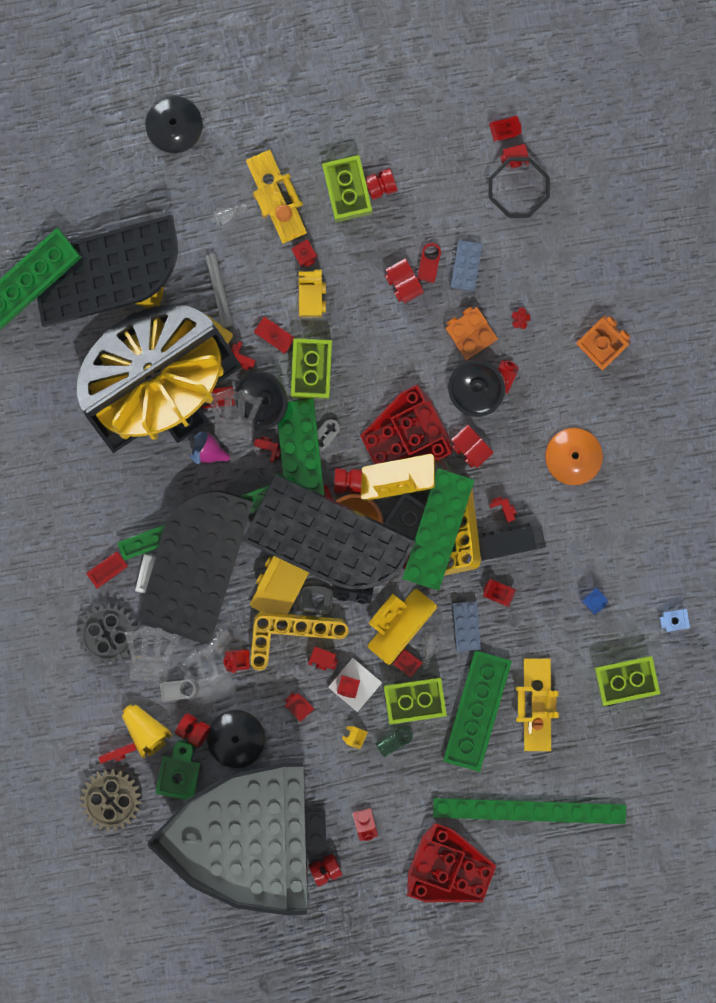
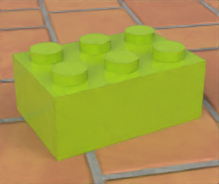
(347, 188)
(311, 369)
(626, 680)
(415, 700)

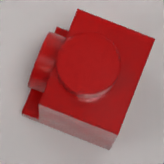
(516, 151)
(323, 659)
(348, 686)

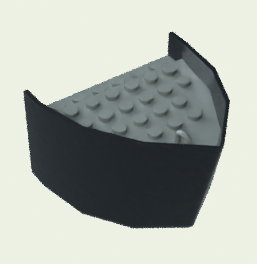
(247, 839)

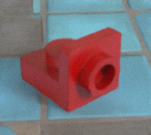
(298, 706)

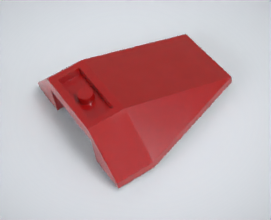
(407, 430)
(448, 869)

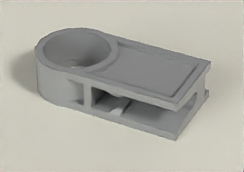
(175, 690)

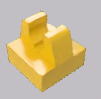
(356, 737)

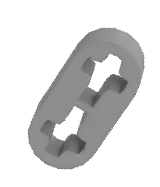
(330, 437)

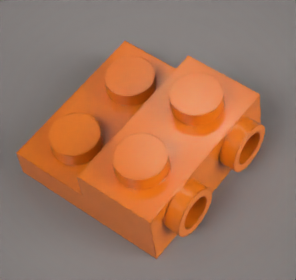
(470, 333)
(604, 342)

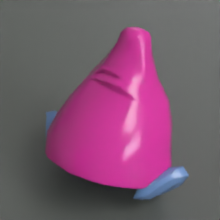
(207, 449)

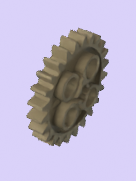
(97, 811)

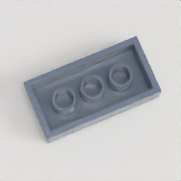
(466, 266)
(466, 626)

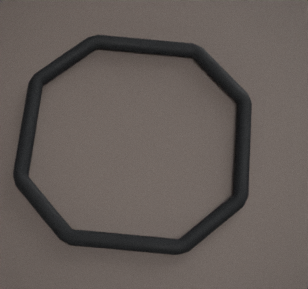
(536, 207)

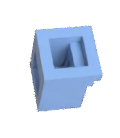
(681, 615)

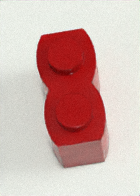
(404, 281)
(471, 447)

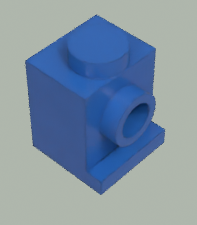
(595, 601)

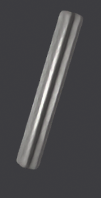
(219, 290)

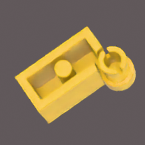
(311, 293)

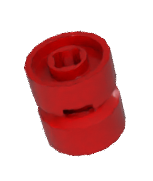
(381, 184)
(347, 481)
(197, 735)
(331, 866)

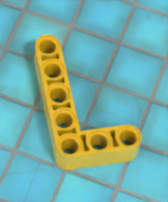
(471, 548)
(290, 629)

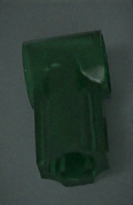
(393, 741)

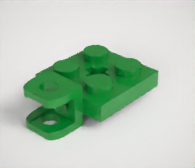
(178, 763)

